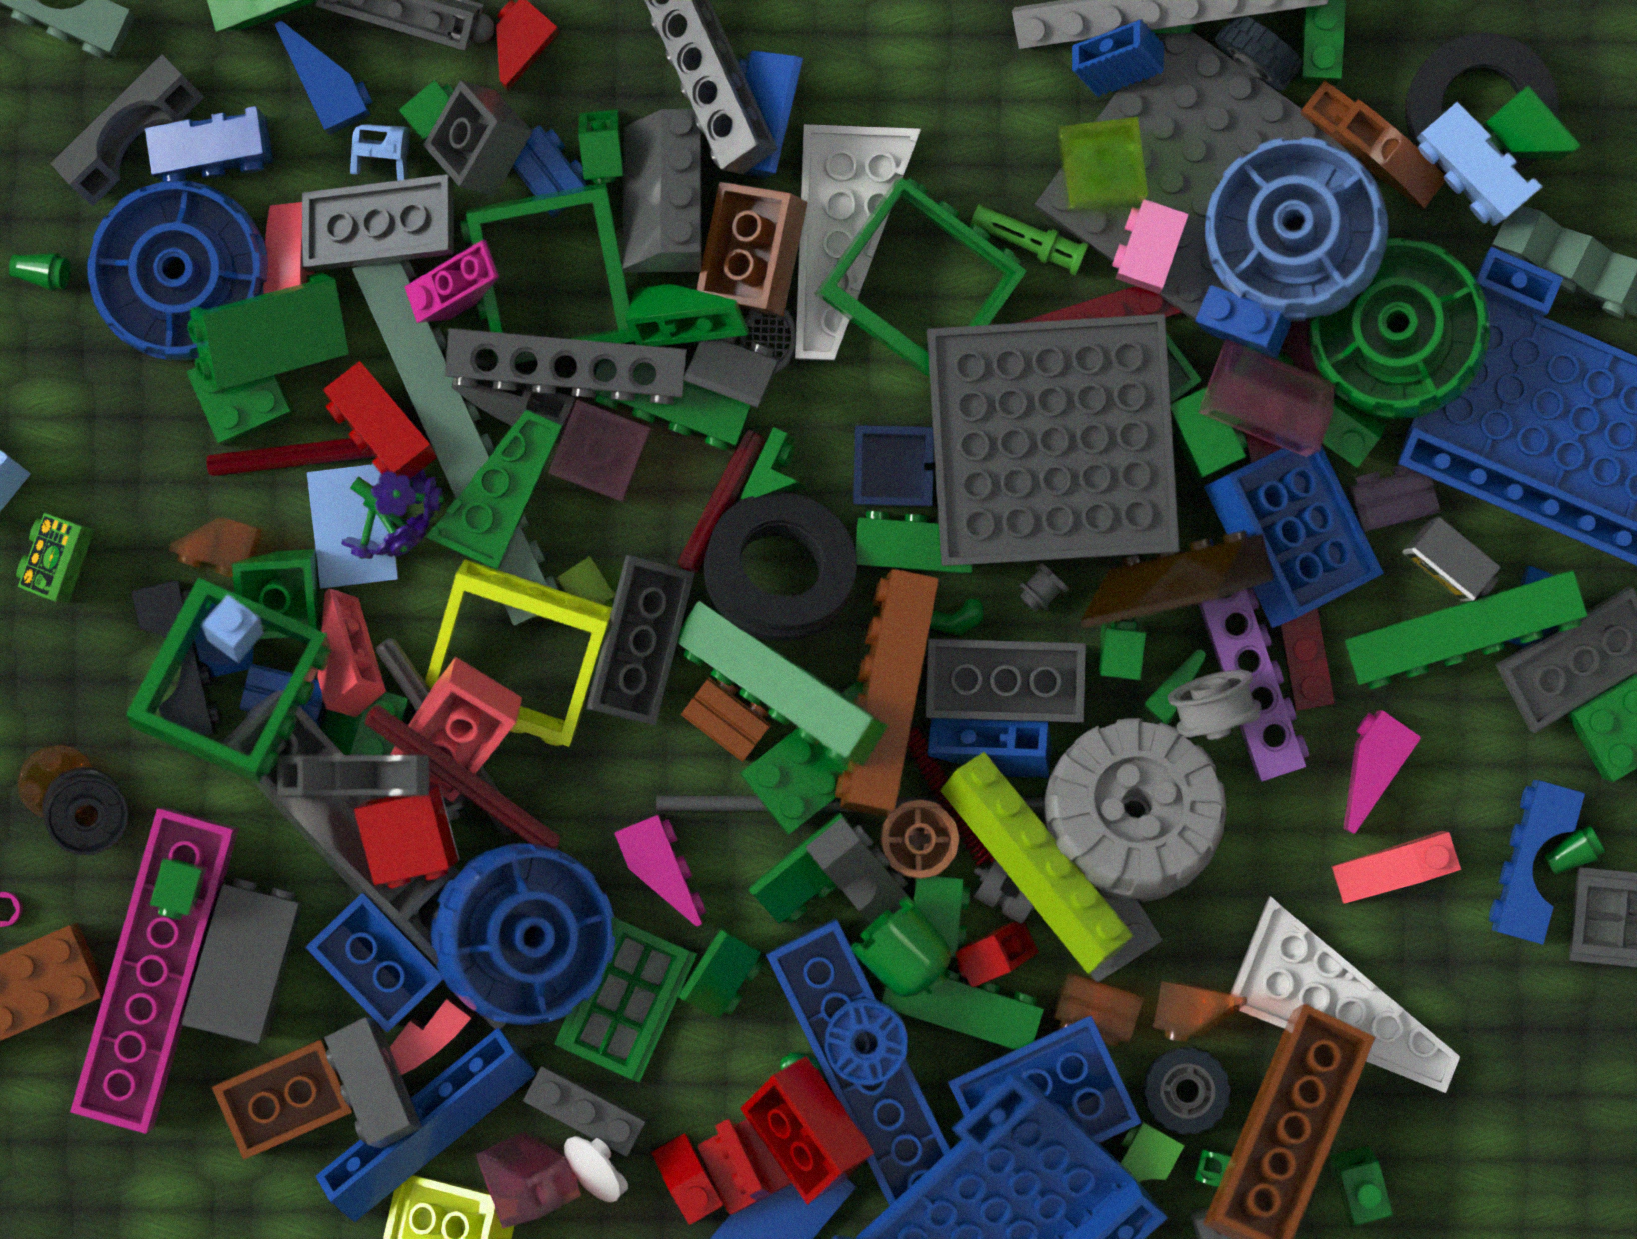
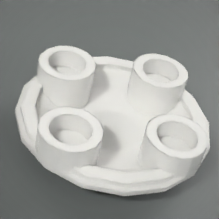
(593, 1168)

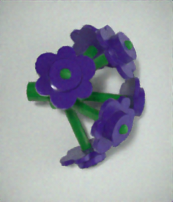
(389, 501)

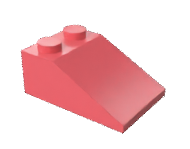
(465, 718)

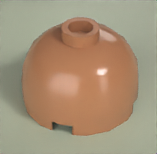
(919, 839)

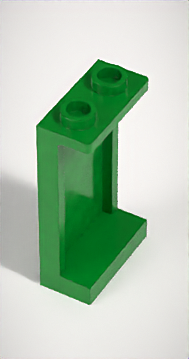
(268, 333)

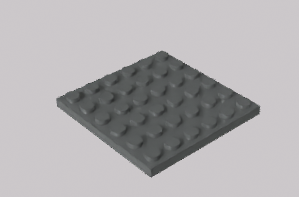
(1191, 130)
(1053, 440)

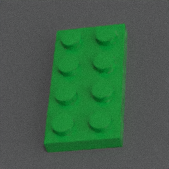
(796, 777)

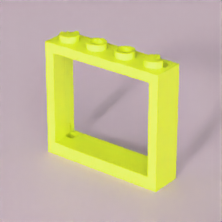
(539, 601)

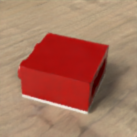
(406, 837)

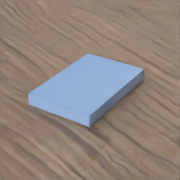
(340, 514)

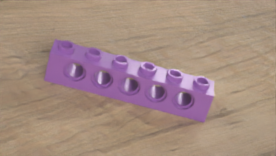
(1266, 760)

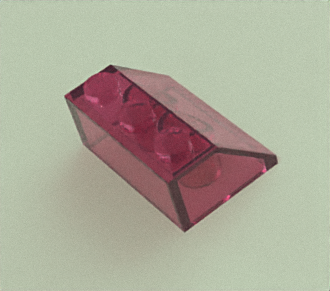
(1269, 399)

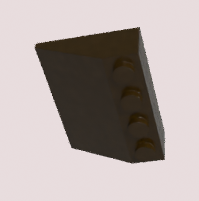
(1180, 578)

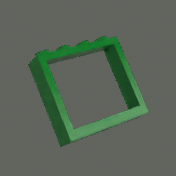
(595, 193)
(944, 217)
(170, 657)

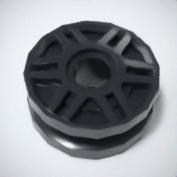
(90, 833)

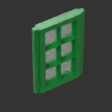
(632, 1003)

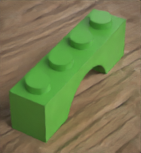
(1149, 1152)

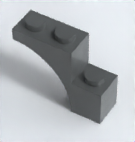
(352, 775)

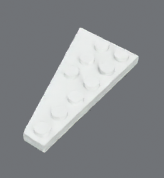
(843, 182)
(1295, 967)

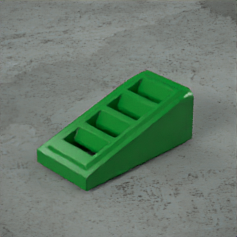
(1158, 702)

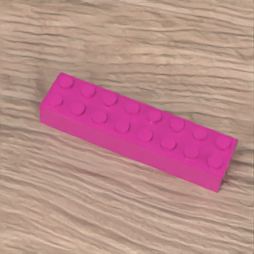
(152, 978)

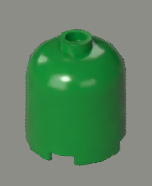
(905, 951)

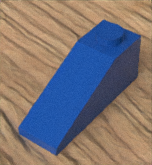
(329, 87)
(1012, 745)

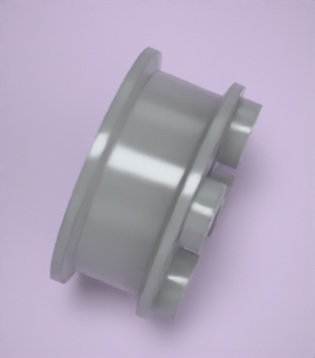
(1215, 704)

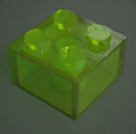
(1102, 164)

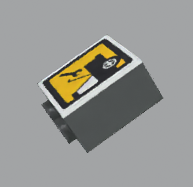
(1452, 560)

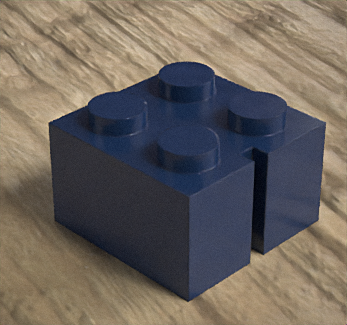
(891, 466)

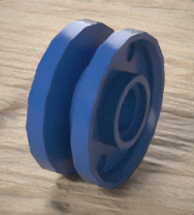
(860, 1065)

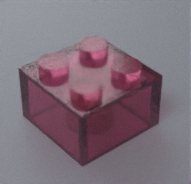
(600, 451)

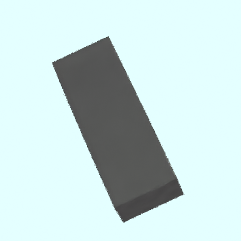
(510, 404)

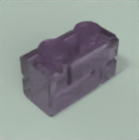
(1392, 498)

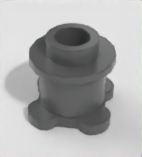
(1042, 589)

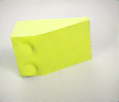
(442, 1210)

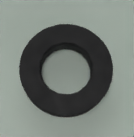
(1471, 53)
(769, 614)

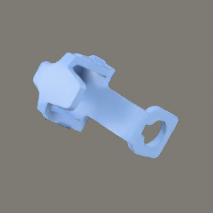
(393, 147)

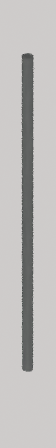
(752, 803)

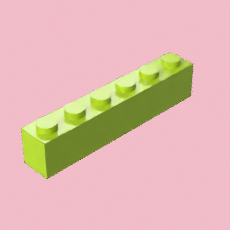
(1036, 863)

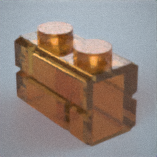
(1110, 1007)

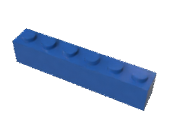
(445, 1111)

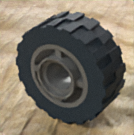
(1259, 51)
(1211, 1094)

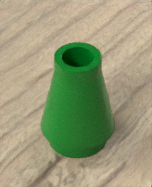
(43, 270)
(1575, 850)

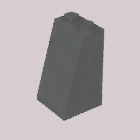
(243, 961)

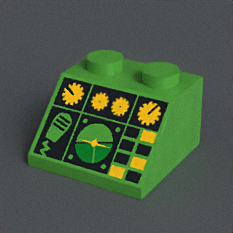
(54, 557)

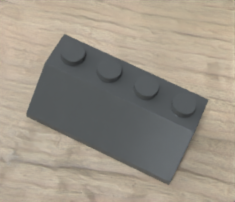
(662, 193)
(640, 640)

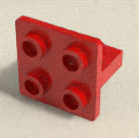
(741, 1166)

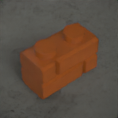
(727, 718)

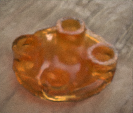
(42, 769)

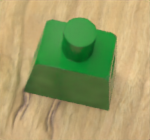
(1361, 1186)

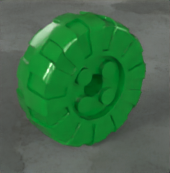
(1425, 364)

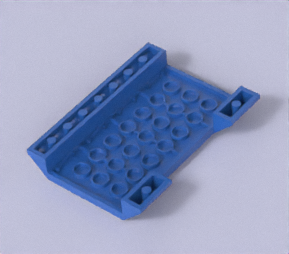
(1543, 421)
(1021, 1176)

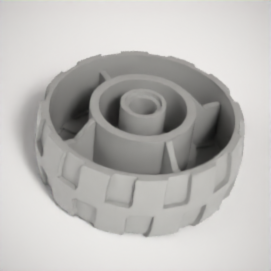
(1142, 771)

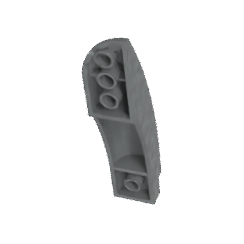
(335, 833)

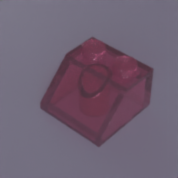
(526, 1179)

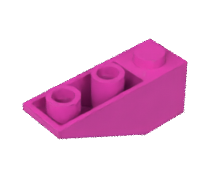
(452, 285)
(653, 860)

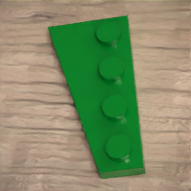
(496, 498)

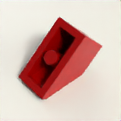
(521, 39)
(996, 953)
(687, 1178)

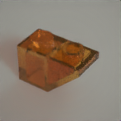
(219, 544)

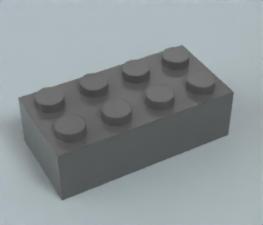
(1005, 680)

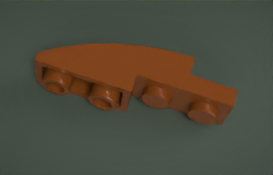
(1376, 143)

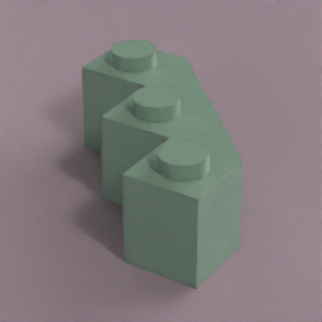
(1575, 256)

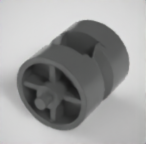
(999, 889)

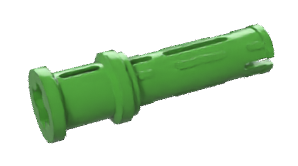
(1050, 240)

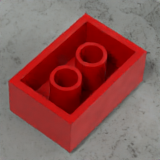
(807, 1130)

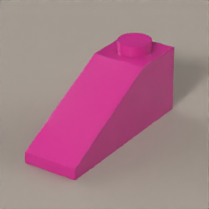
(1376, 760)

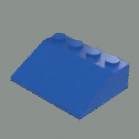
(1306, 527)
(1068, 1068)

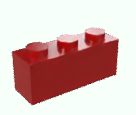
(377, 423)

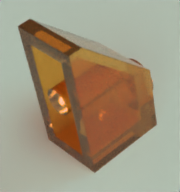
(1192, 1010)

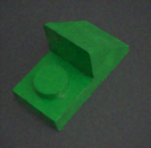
(765, 475)

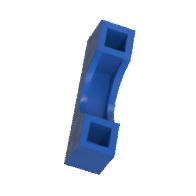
(1521, 907)

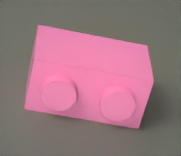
(1150, 246)

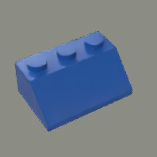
(773, 85)
(375, 962)

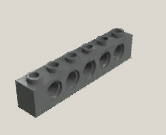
(705, 39)
(467, 344)

